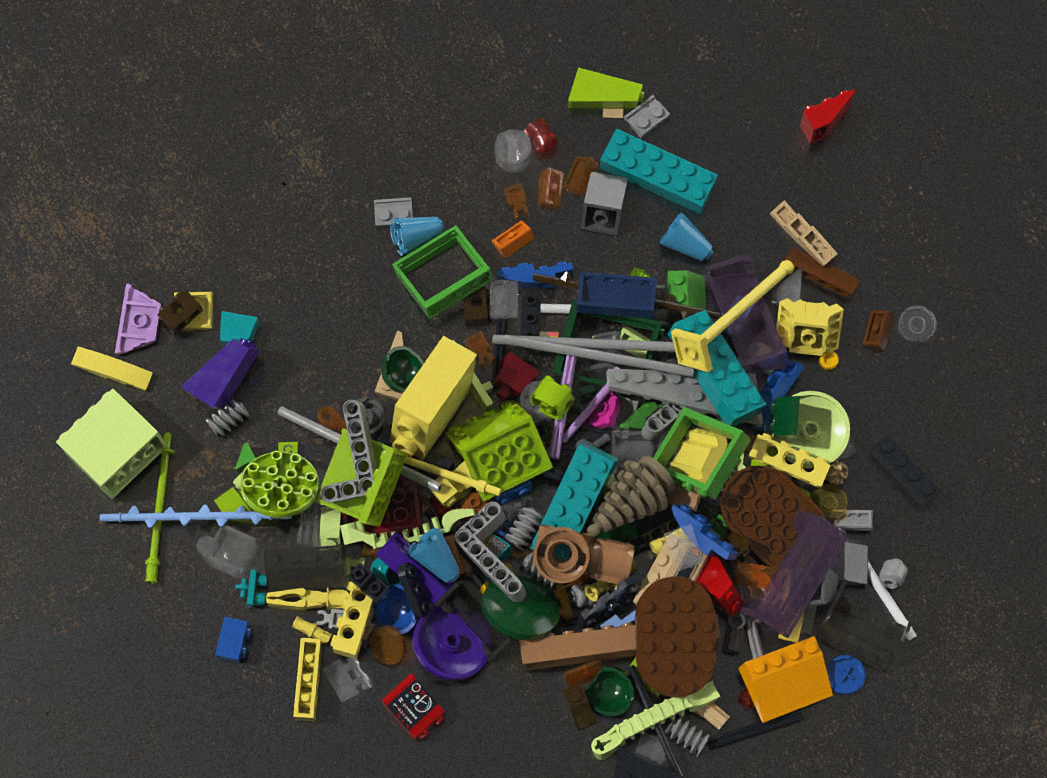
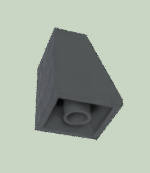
(604, 203)

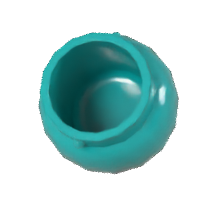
(384, 572)

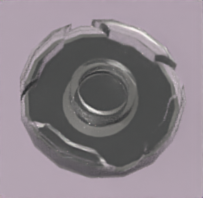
(917, 324)

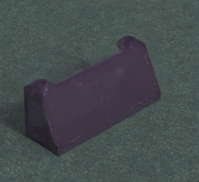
(754, 331)
(797, 574)

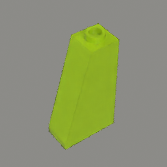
(602, 91)

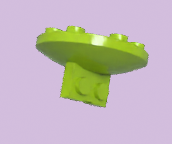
(279, 484)

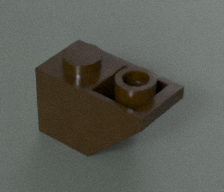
(740, 545)

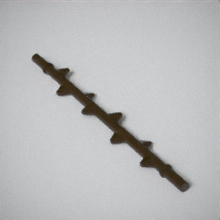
(669, 303)

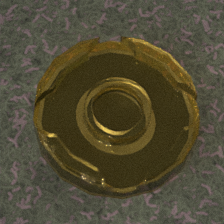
(831, 501)

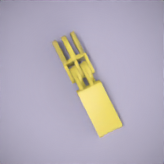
(310, 599)

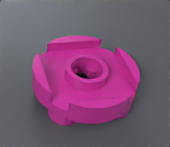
(611, 406)

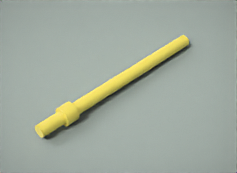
(481, 486)

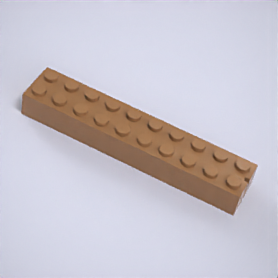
(582, 646)

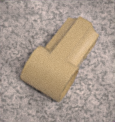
(713, 715)

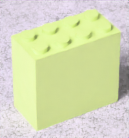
(112, 443)

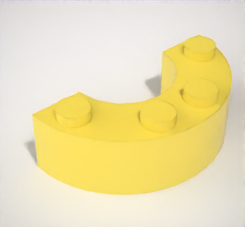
(452, 490)

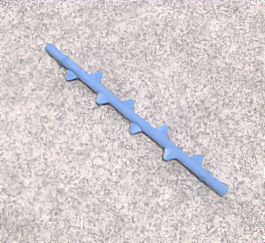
(185, 517)

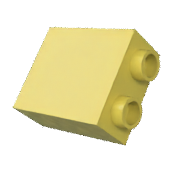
(432, 398)

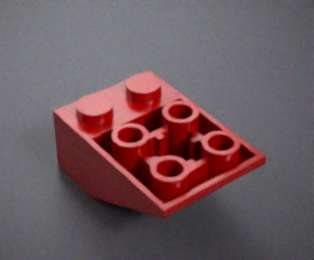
(821, 119)

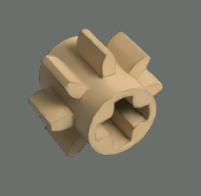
(837, 472)

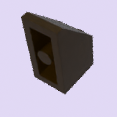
(578, 706)

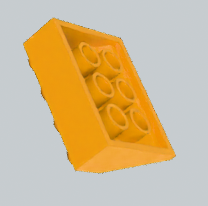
(787, 679)

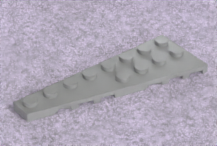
(668, 388)

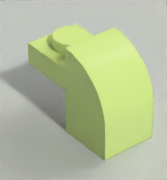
(330, 527)

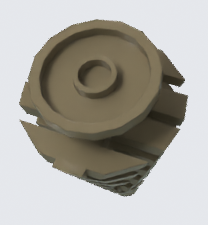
(636, 492)

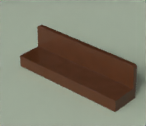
(823, 275)

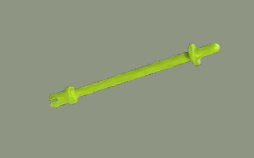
(153, 562)

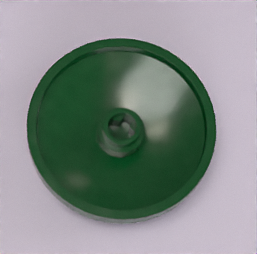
(524, 620)

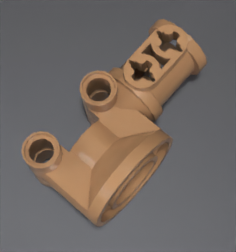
(602, 559)

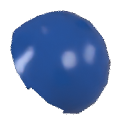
(395, 610)

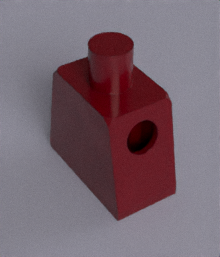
(513, 376)

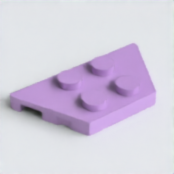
(137, 322)

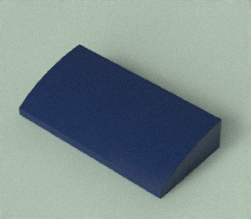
(616, 295)

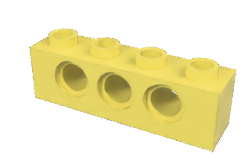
(795, 470)
(351, 646)
(308, 679)

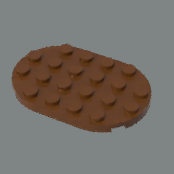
(761, 508)
(675, 636)

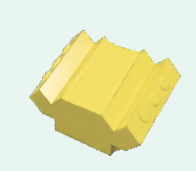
(809, 326)
(698, 454)

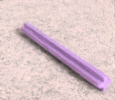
(559, 425)

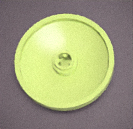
(821, 428)

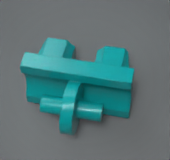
(253, 598)

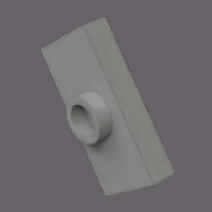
(856, 520)

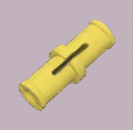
(312, 630)

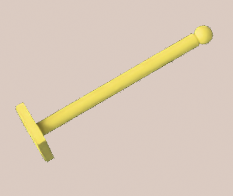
(693, 348)

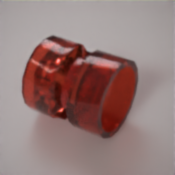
(542, 138)

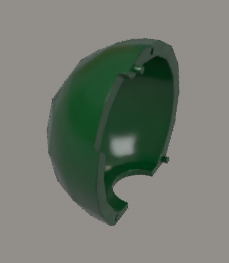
(400, 368)
(611, 691)

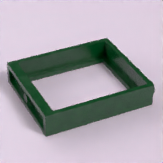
(571, 331)

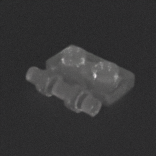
(341, 681)

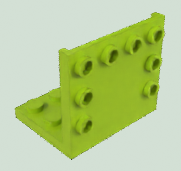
(501, 447)
(373, 506)

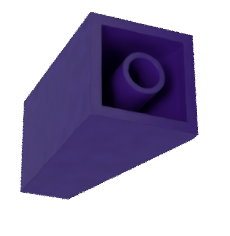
(223, 373)

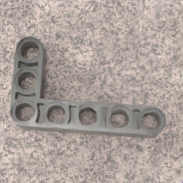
(661, 424)
(358, 458)
(485, 557)

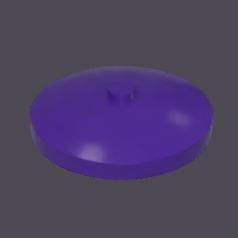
(447, 646)

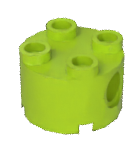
(552, 398)

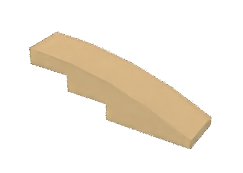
(803, 233)

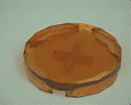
(388, 645)

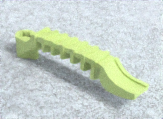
(356, 532)
(650, 717)

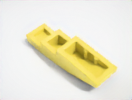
(111, 368)

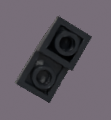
(368, 583)

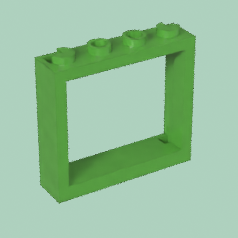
(456, 291)
(724, 467)

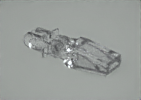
(311, 519)

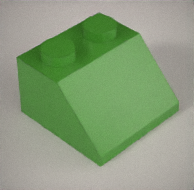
(687, 289)

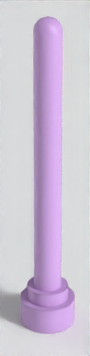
(586, 412)

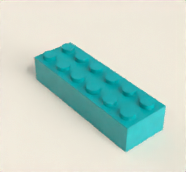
(658, 171)
(727, 383)
(579, 492)

